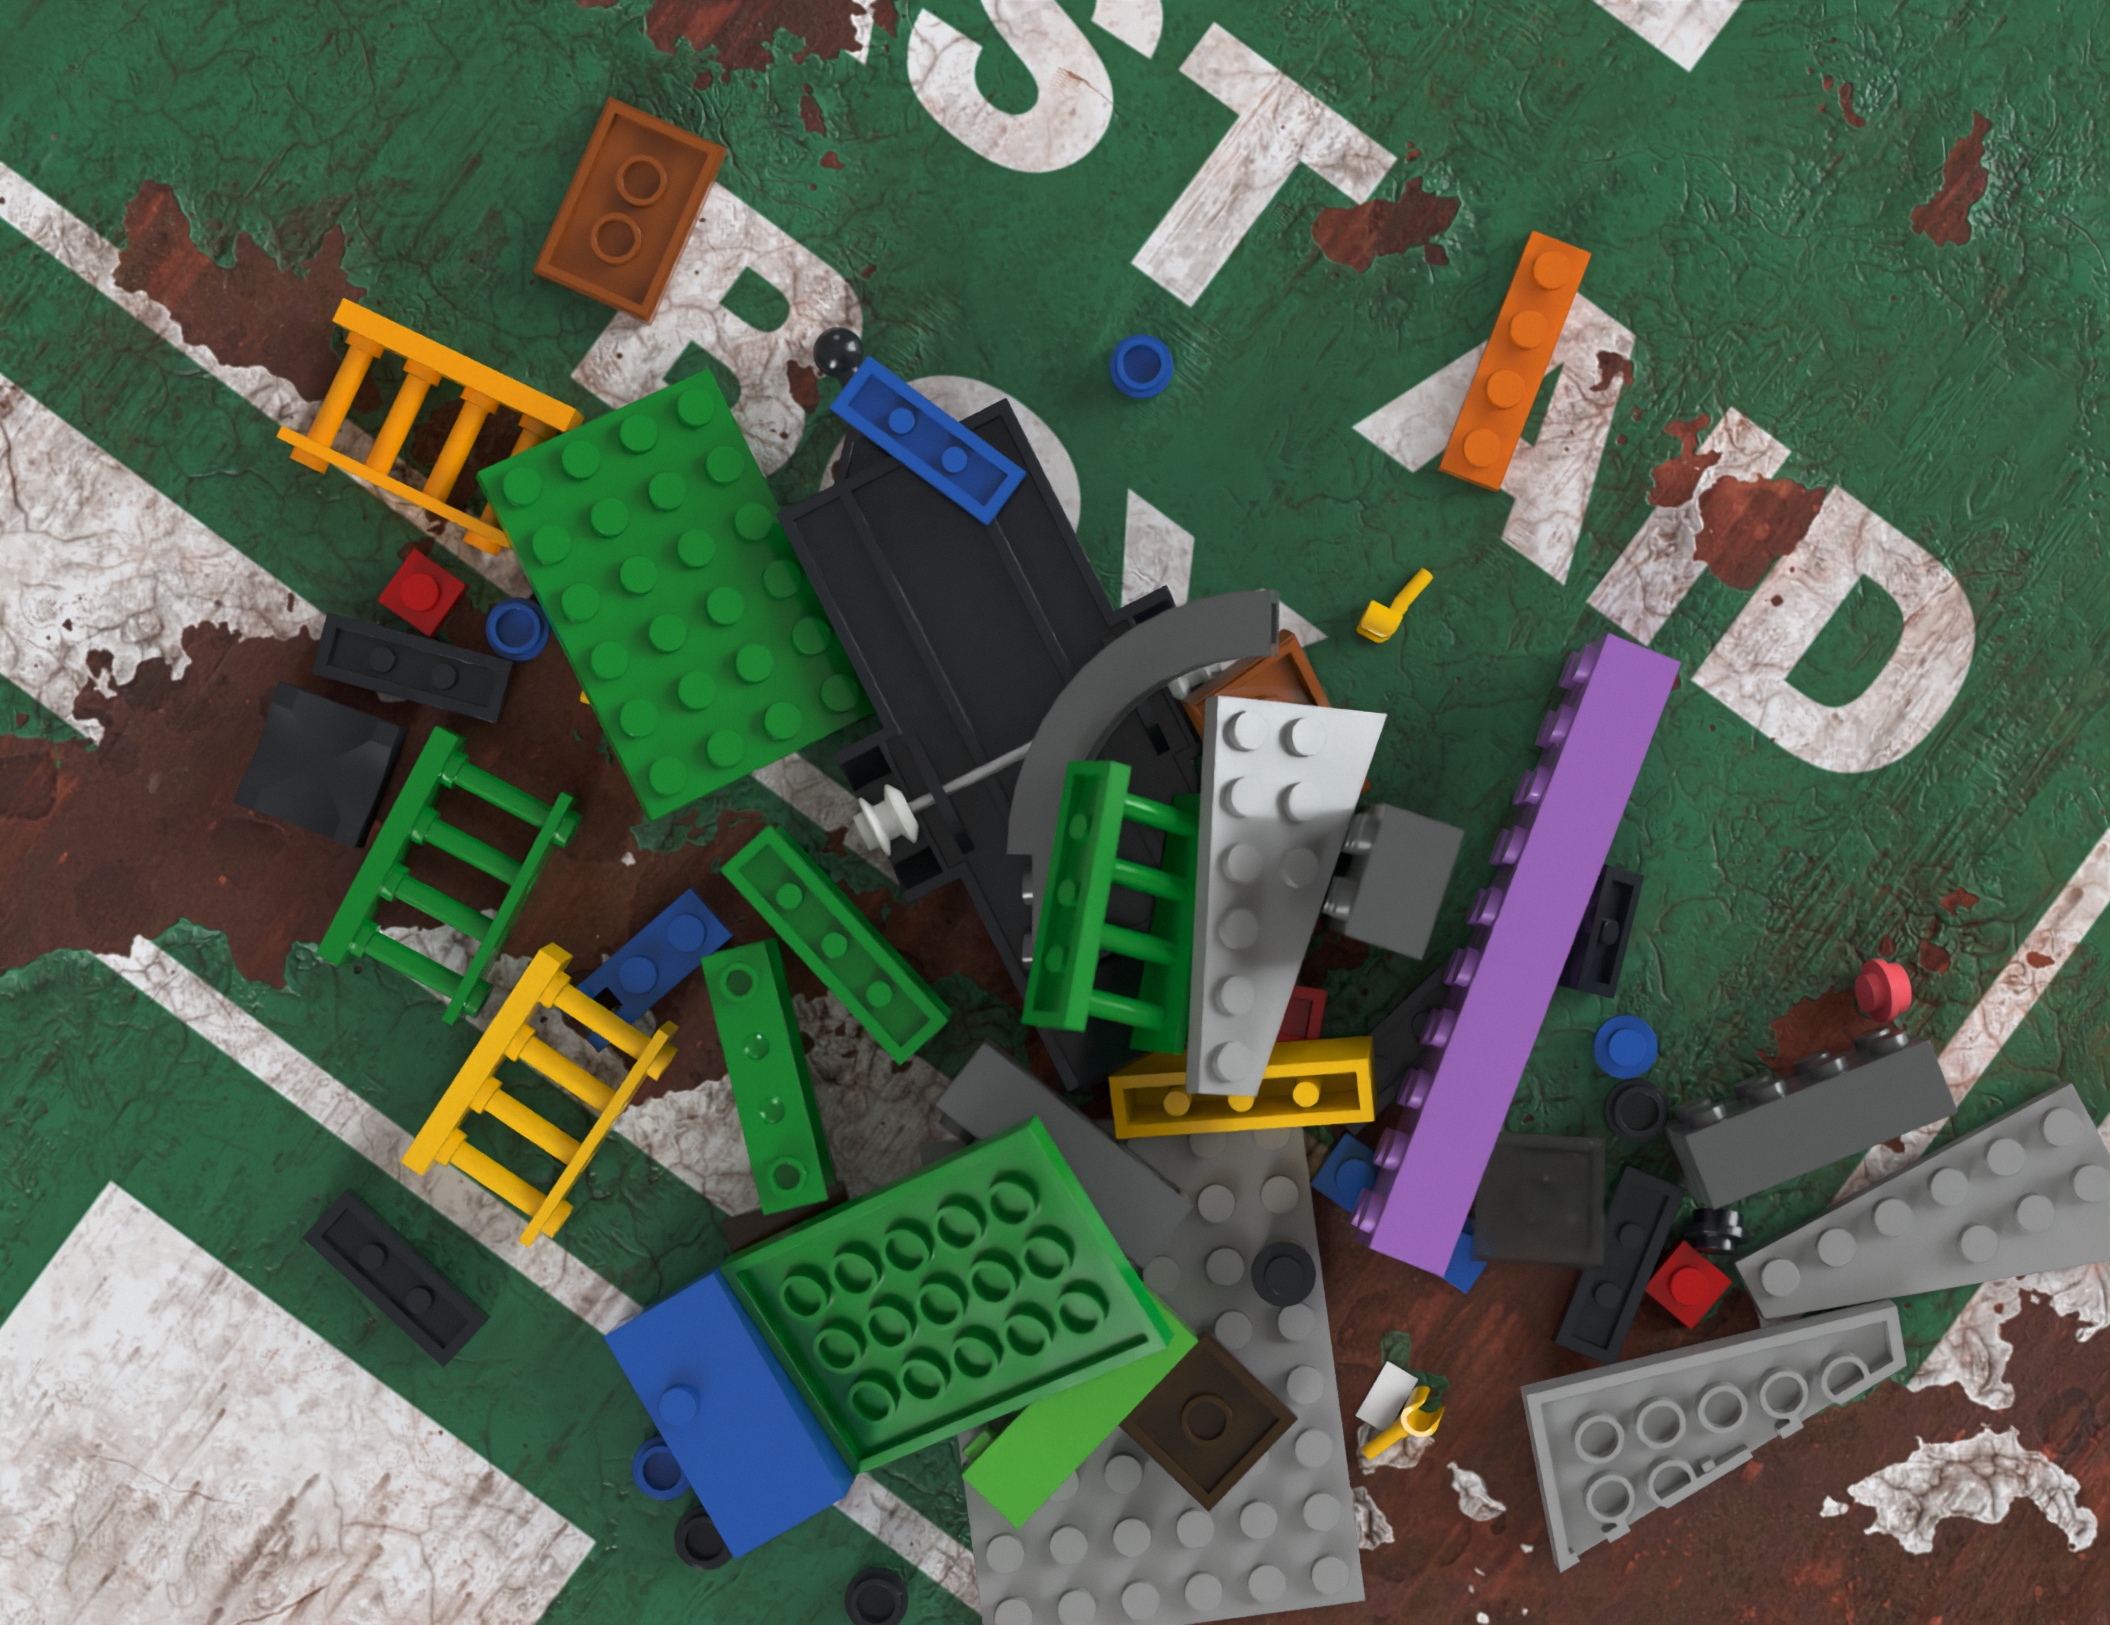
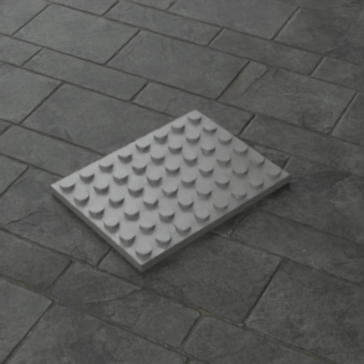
(1122, 1532)

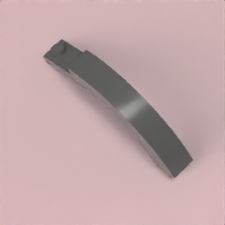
(1111, 688)

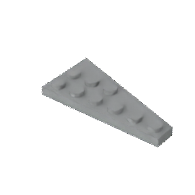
(1269, 837)
(1981, 1209)
(1674, 1421)

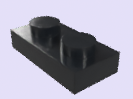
(1603, 934)

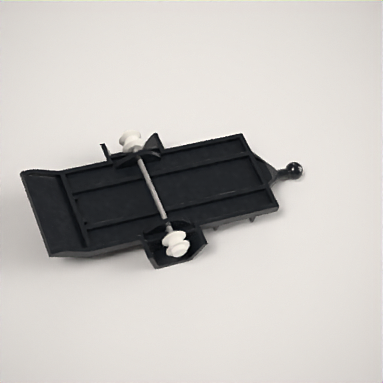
(962, 656)

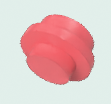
(1883, 990)

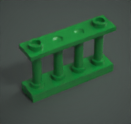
(387, 878)
(1076, 904)
(837, 942)
(770, 1075)

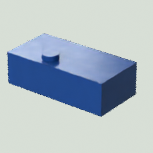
(729, 1412)

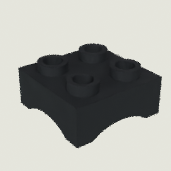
(321, 765)

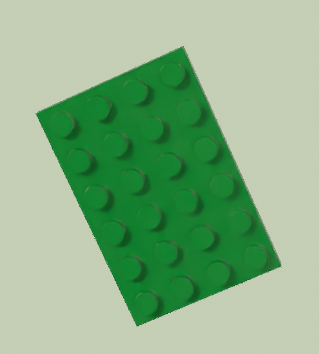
(676, 593)
(947, 1298)

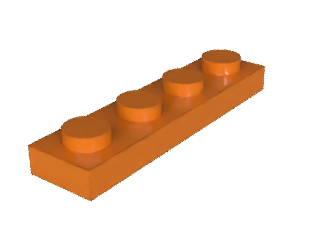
(1514, 361)

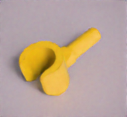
(1380, 621)
(1412, 1422)

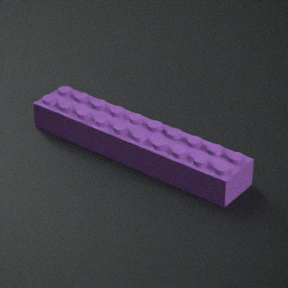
(1514, 952)

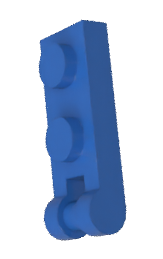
(657, 959)

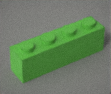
(1049, 1439)

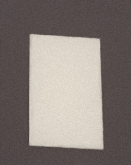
(1386, 1397)

